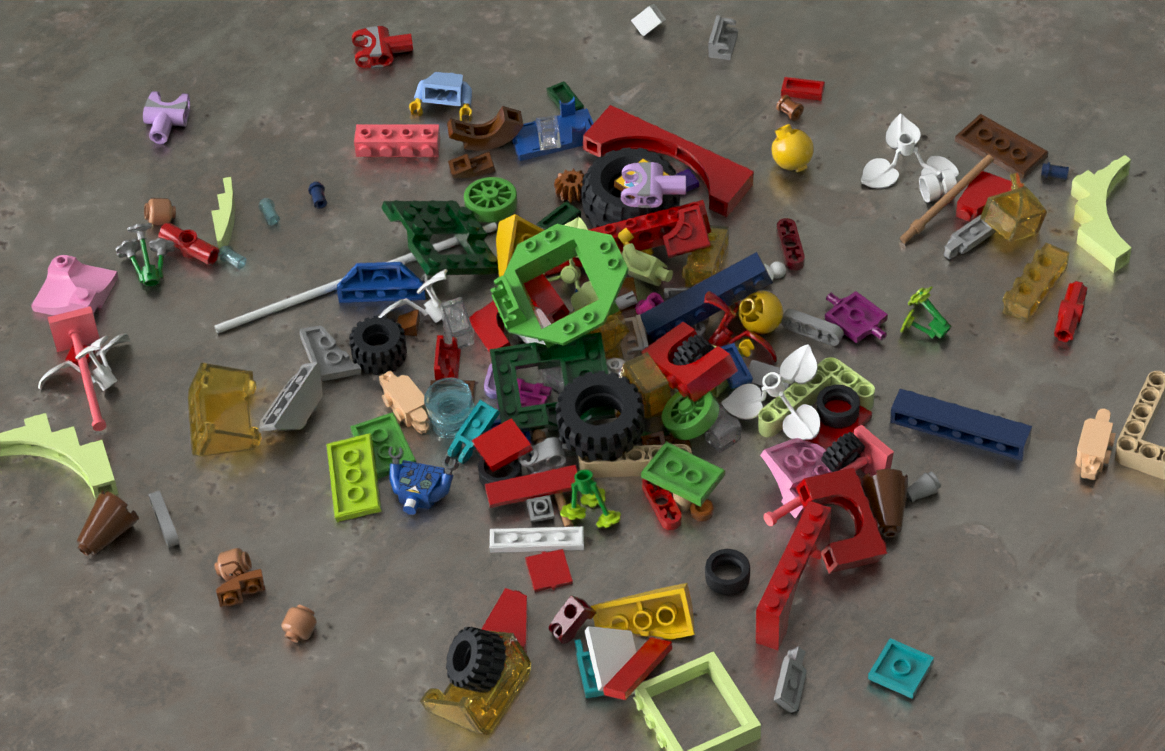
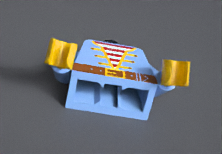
(445, 90)

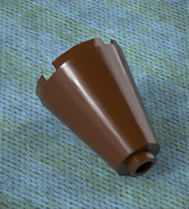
(887, 499)
(105, 523)

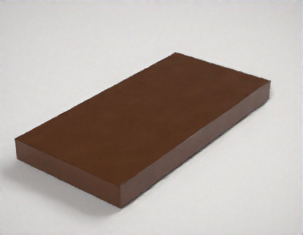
(1006, 147)

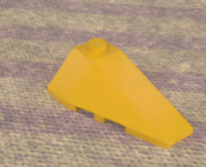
(510, 234)
(656, 613)

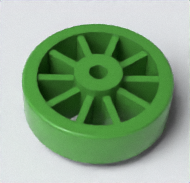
(491, 199)
(688, 418)

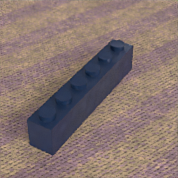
(689, 307)
(961, 424)

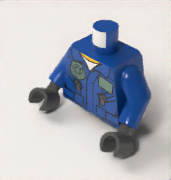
(419, 483)

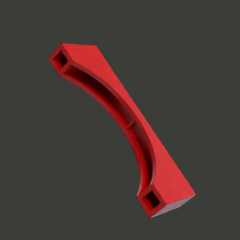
(723, 178)

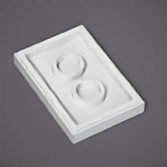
(609, 652)

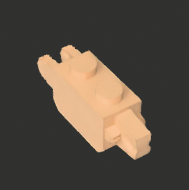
(405, 401)
(1094, 444)

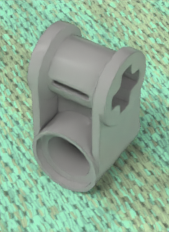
(545, 456)

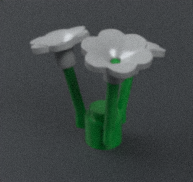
(150, 274)

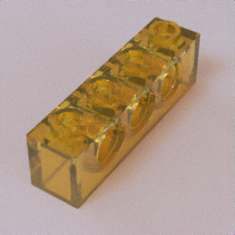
(707, 261)
(1035, 282)

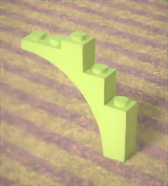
(1096, 232)
(62, 446)

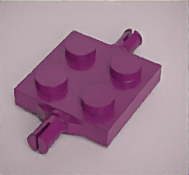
(856, 316)

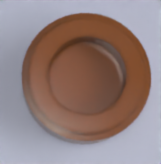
(702, 513)

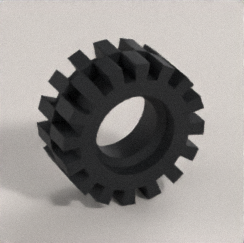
(692, 350)
(842, 452)

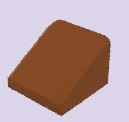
(410, 322)

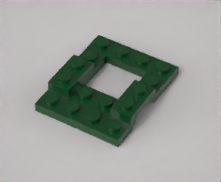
(443, 217)
(575, 360)

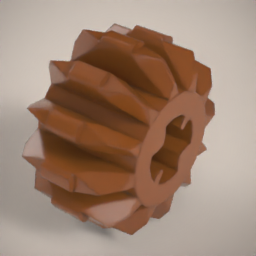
(569, 185)

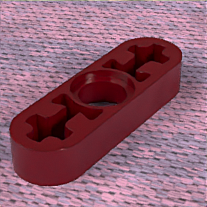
(793, 236)

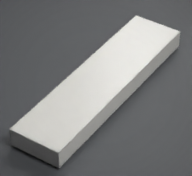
(536, 539)

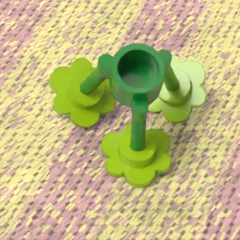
(938, 325)
(591, 496)

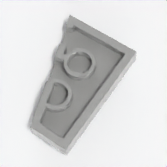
(323, 349)

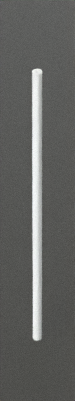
(325, 288)

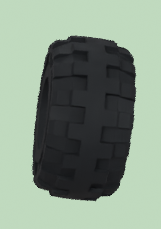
(603, 200)

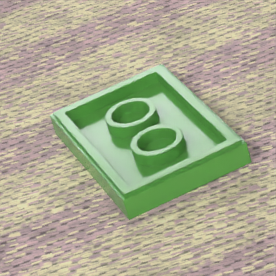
(385, 434)
(683, 474)

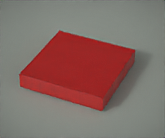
(502, 445)

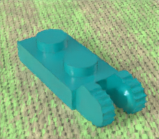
(476, 424)
(586, 672)

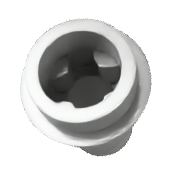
(923, 486)

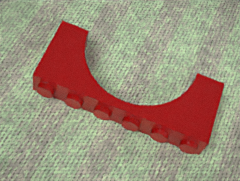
(807, 541)

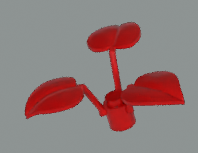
(723, 334)

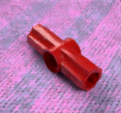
(189, 243)
(1070, 311)

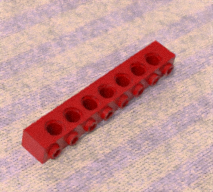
(646, 230)

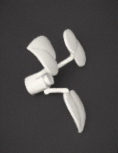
(904, 136)
(433, 306)
(797, 367)
(102, 373)

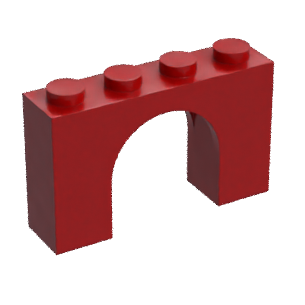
(490, 325)
(694, 378)
(845, 490)

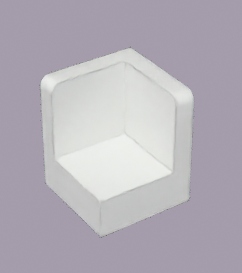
(648, 19)

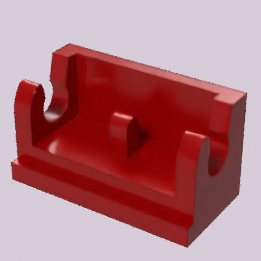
(446, 359)

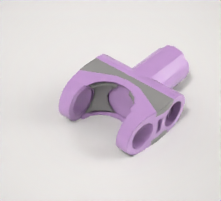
(165, 115)
(650, 185)

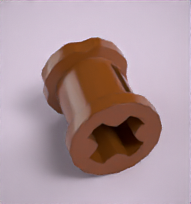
(790, 108)

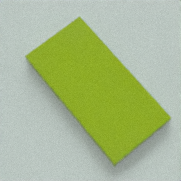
(353, 477)

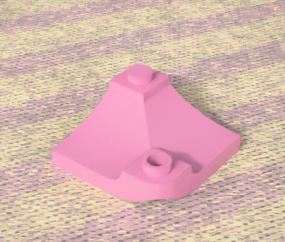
(73, 286)
(791, 464)

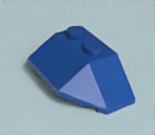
(379, 283)

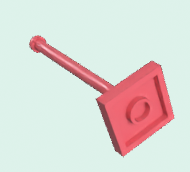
(79, 329)
(875, 457)

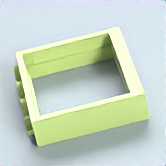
(709, 663)

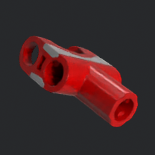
(379, 46)

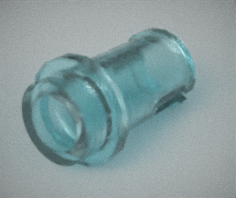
(266, 207)
(227, 254)

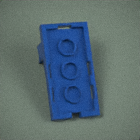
(571, 126)

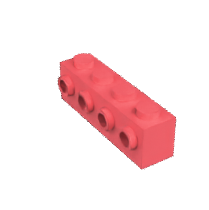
(397, 140)

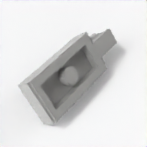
(968, 237)
(791, 680)

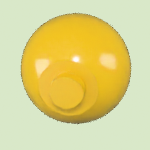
(792, 148)
(761, 312)

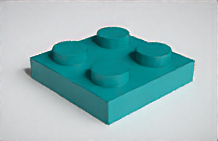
(901, 668)

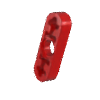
(661, 510)

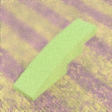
(225, 216)

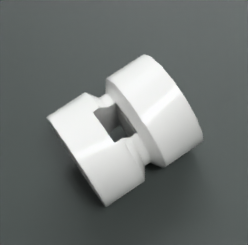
(937, 185)

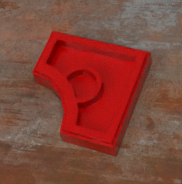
(688, 234)

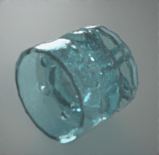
(448, 406)

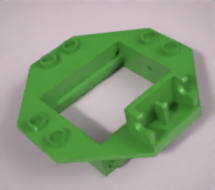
(545, 251)

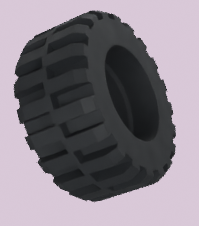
(596, 391)

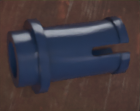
(1054, 171)
(317, 190)

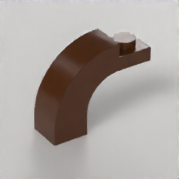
(489, 134)

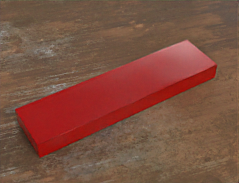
(530, 486)
(637, 668)

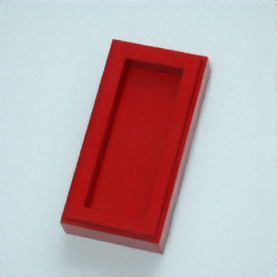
(803, 88)

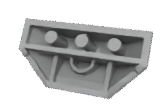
(295, 401)

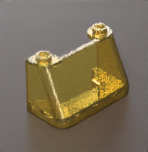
(221, 411)
(482, 710)

